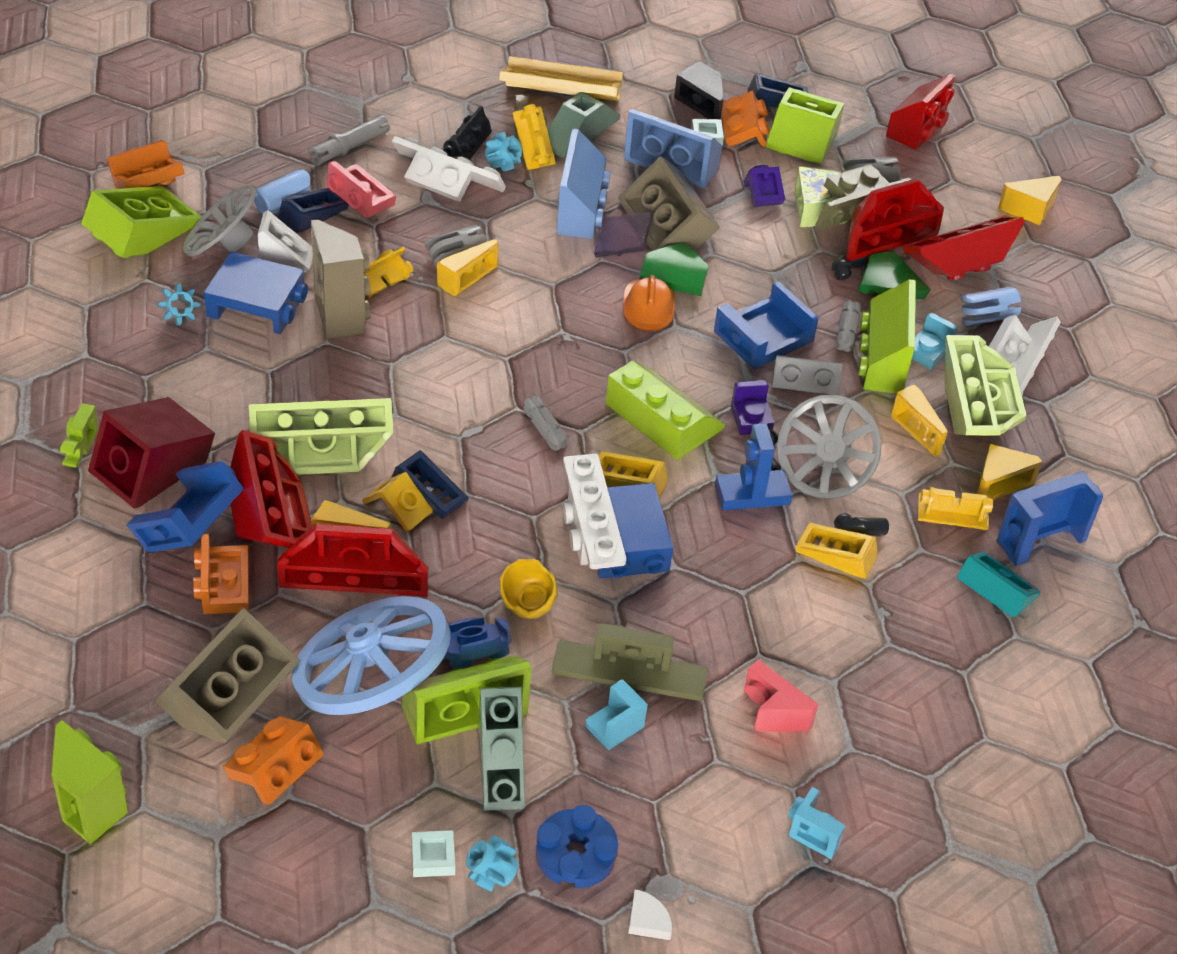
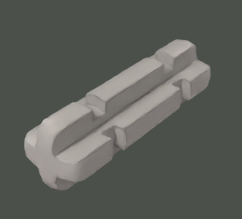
(848, 326)
(545, 423)

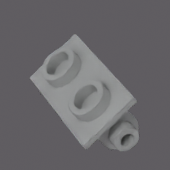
(807, 375)

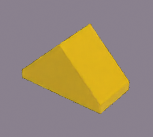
(1030, 198)
(1007, 472)

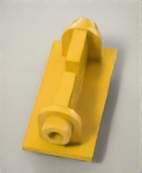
(533, 137)
(391, 267)
(943, 508)

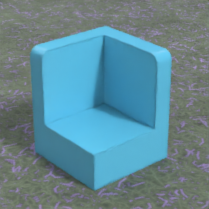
(620, 718)

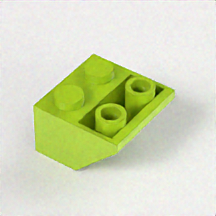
(805, 125)
(86, 783)

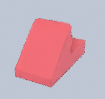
(783, 705)

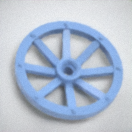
(369, 645)

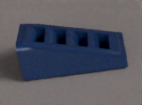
(771, 89)
(302, 208)
(428, 471)

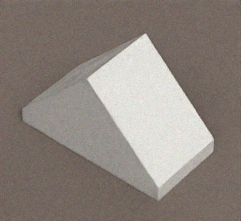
(282, 245)

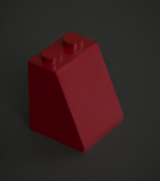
(146, 447)

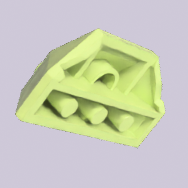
(980, 388)
(325, 434)

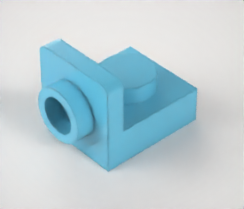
(931, 341)
(815, 828)

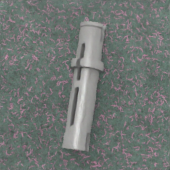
(339, 144)

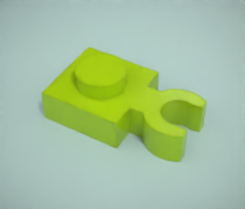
(81, 433)

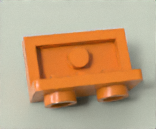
(745, 119)
(144, 166)
(223, 577)
(275, 757)

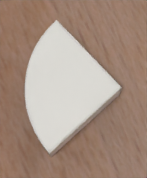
(649, 917)

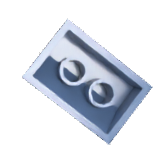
(684, 148)
(582, 188)

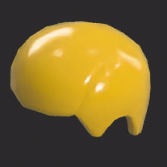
(528, 588)

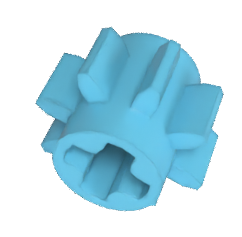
(503, 151)
(183, 297)
(492, 863)

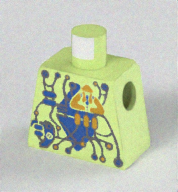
(811, 194)

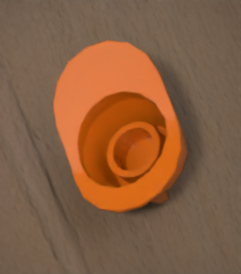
(649, 304)

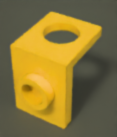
(402, 499)

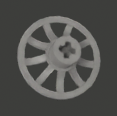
(232, 231)
(829, 446)

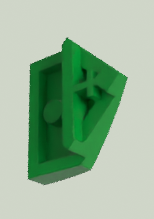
(677, 267)
(887, 271)

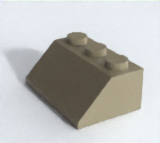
(674, 204)
(340, 280)
(228, 679)

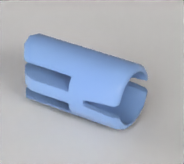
(270, 195)
(990, 305)

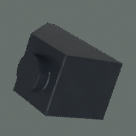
(700, 90)

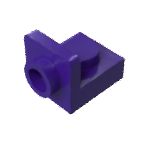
(765, 185)
(750, 405)

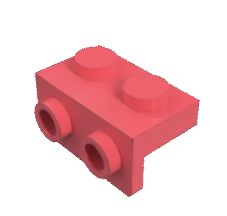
(359, 189)

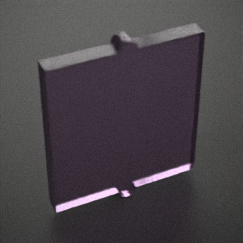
(623, 234)

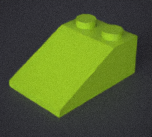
(137, 218)

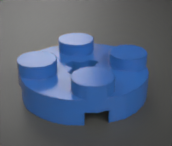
(475, 640)
(580, 826)

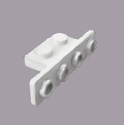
(441, 173)
(1024, 348)
(591, 514)

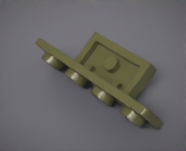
(849, 190)
(635, 657)

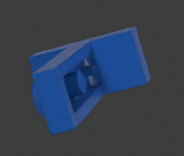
(755, 483)

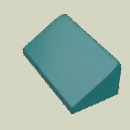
(998, 583)

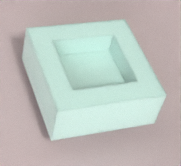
(709, 127)
(433, 853)

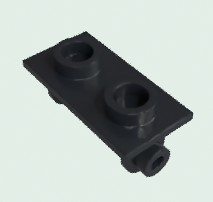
(469, 135)

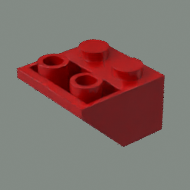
(922, 113)

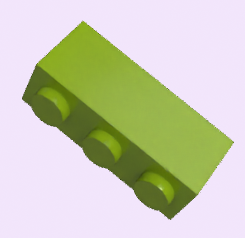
(888, 339)
(660, 409)
(451, 700)

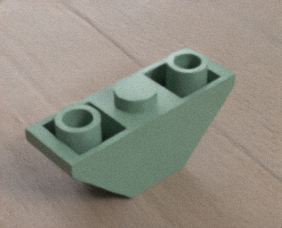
(580, 113)
(501, 748)

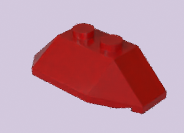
(893, 219)
(967, 248)
(273, 498)
(353, 562)

